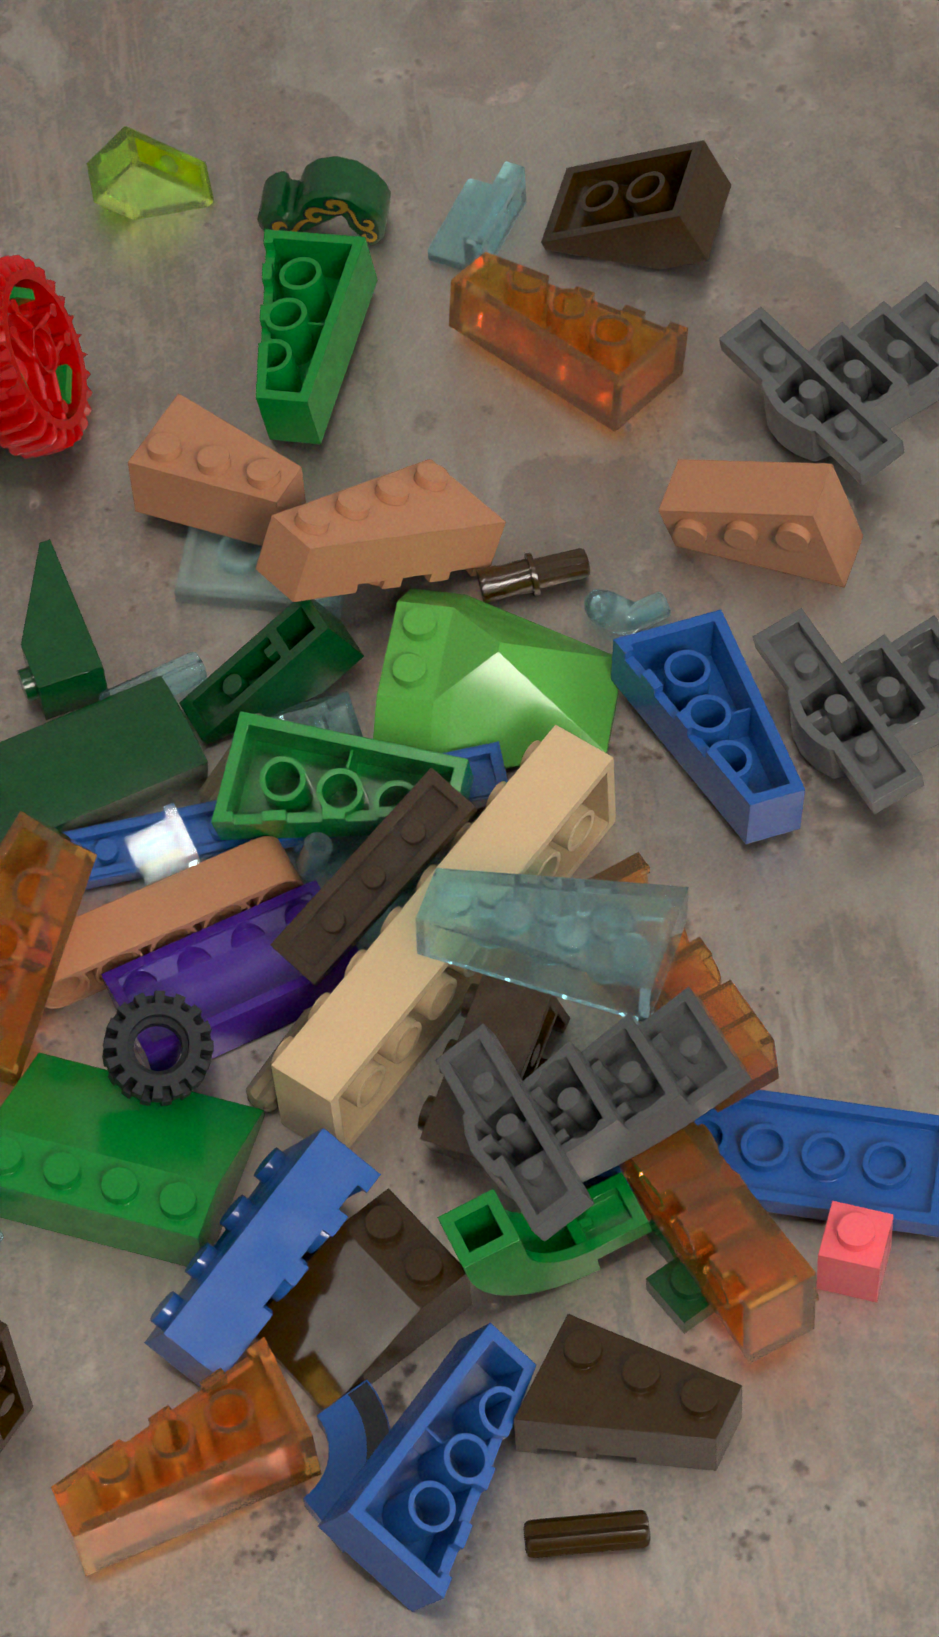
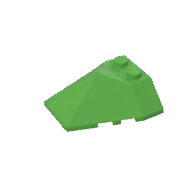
(483, 676)

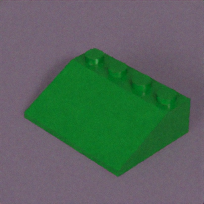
(117, 1169)

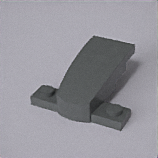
(849, 385)
(859, 713)
(588, 1106)

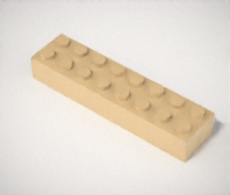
(400, 1003)

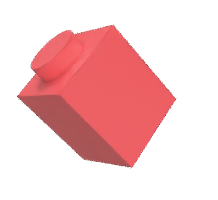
(854, 1251)

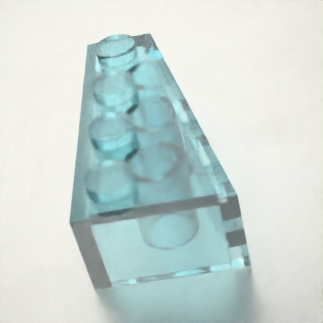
(557, 934)

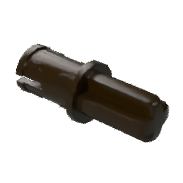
(532, 574)

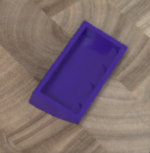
(229, 976)

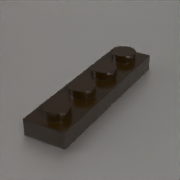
(373, 877)

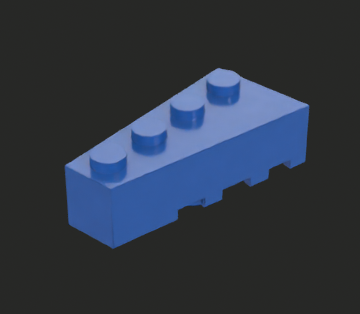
(712, 718)
(257, 1254)
(423, 1481)

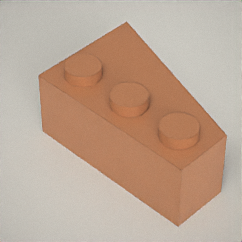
(211, 475)
(764, 516)

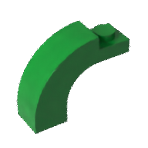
(510, 1259)

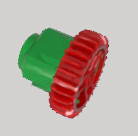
(39, 365)

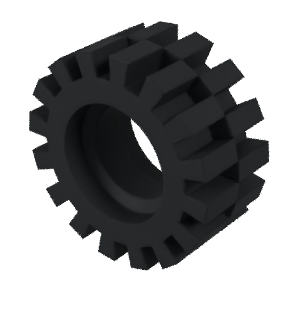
(162, 1012)

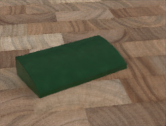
(100, 760)

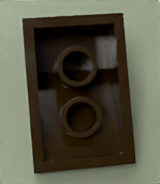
(641, 208)
(365, 1301)

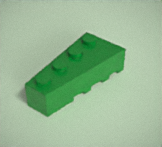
(310, 324)
(311, 779)

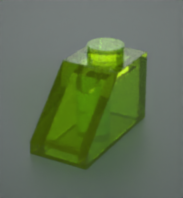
(147, 177)

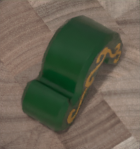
(325, 191)

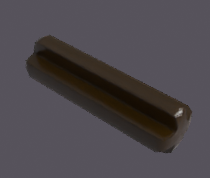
(586, 1533)

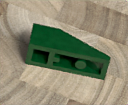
(56, 645)
(277, 668)

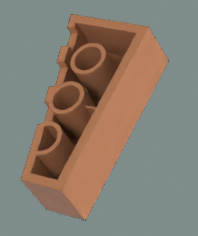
(379, 534)

